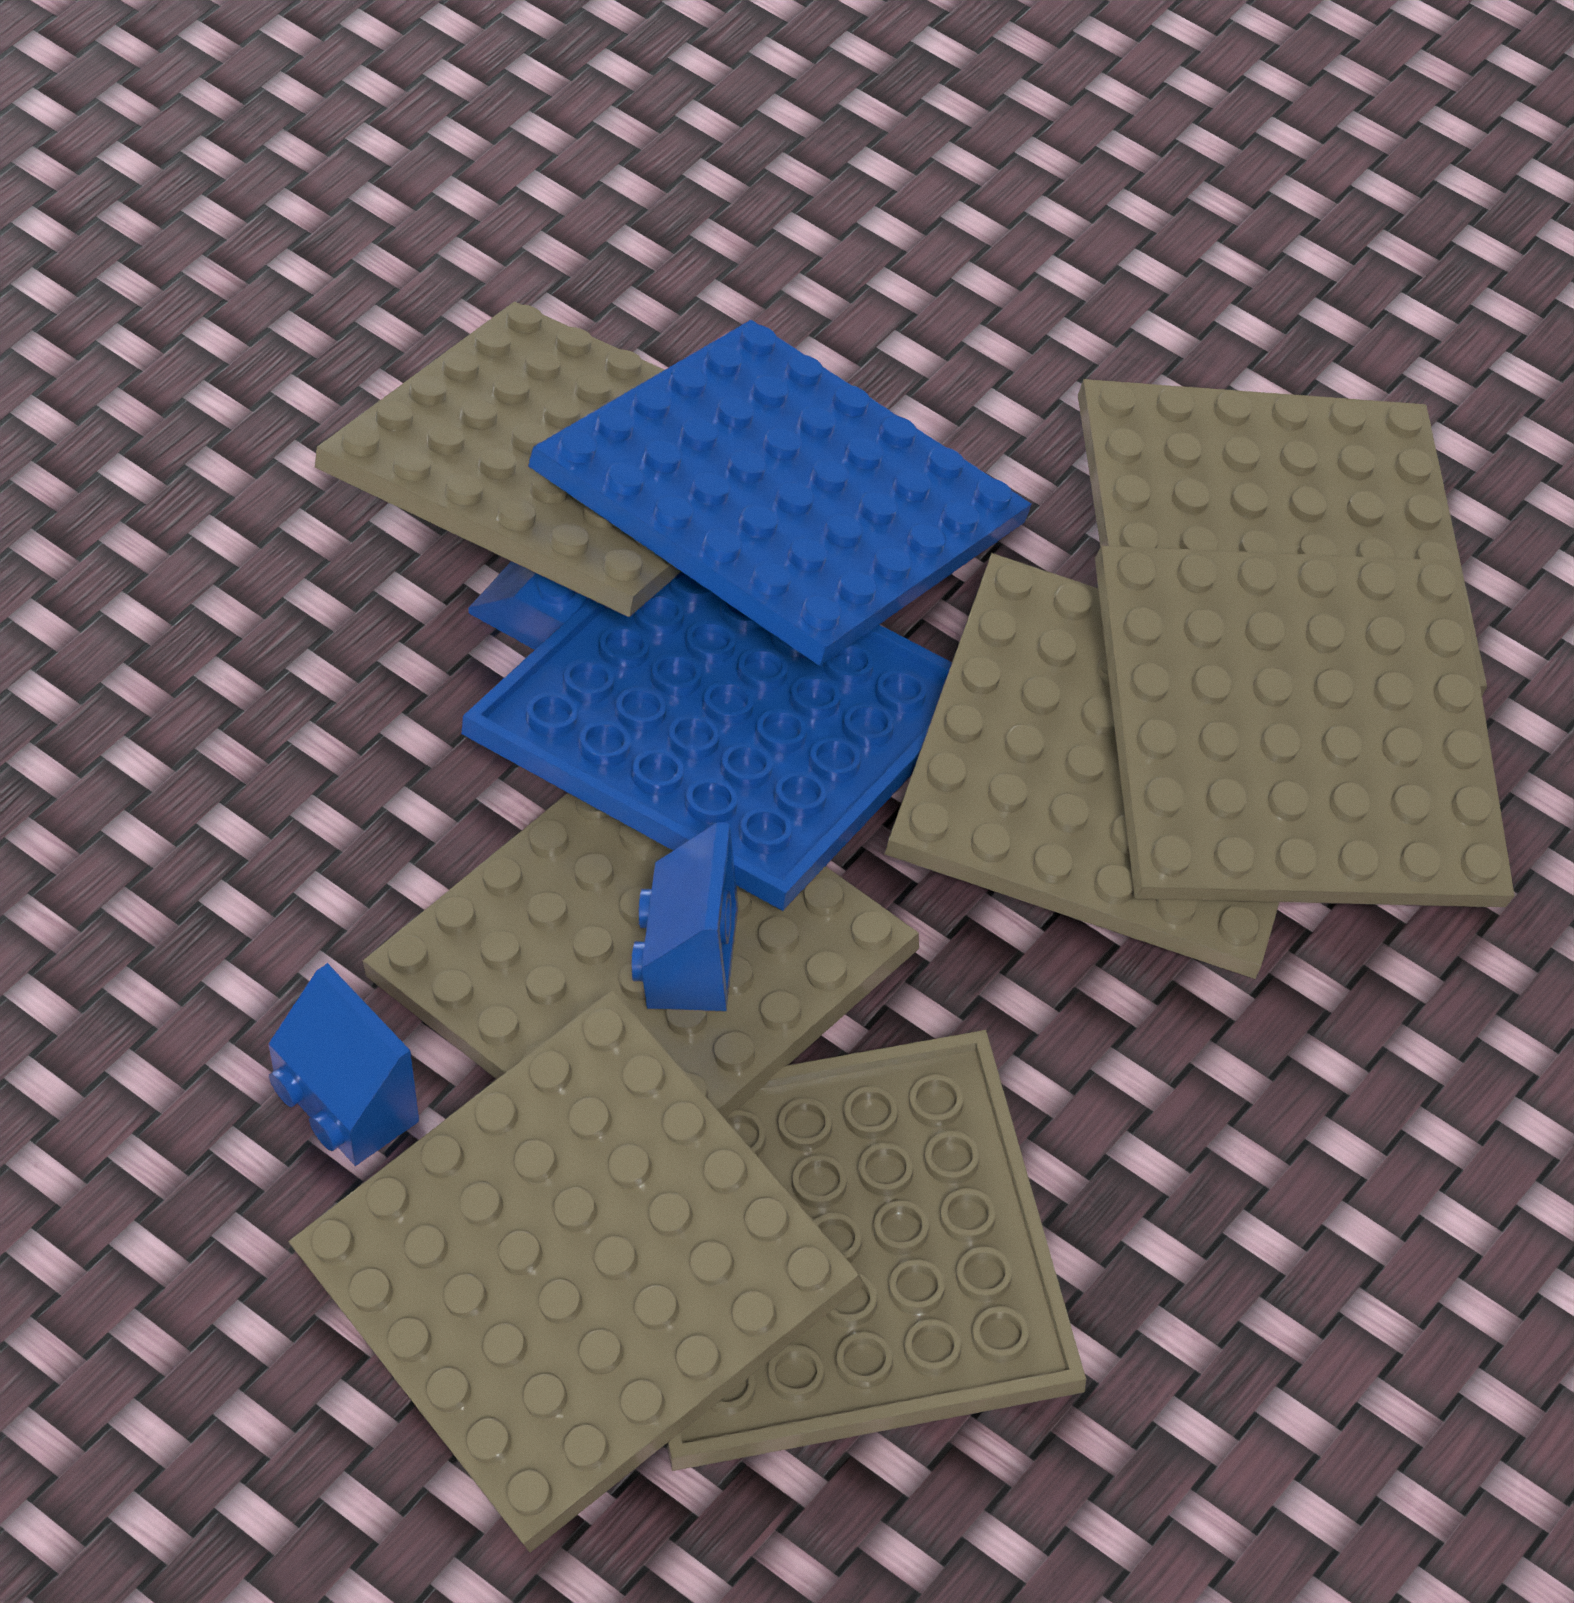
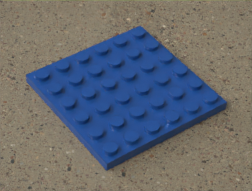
(781, 489)
(714, 721)

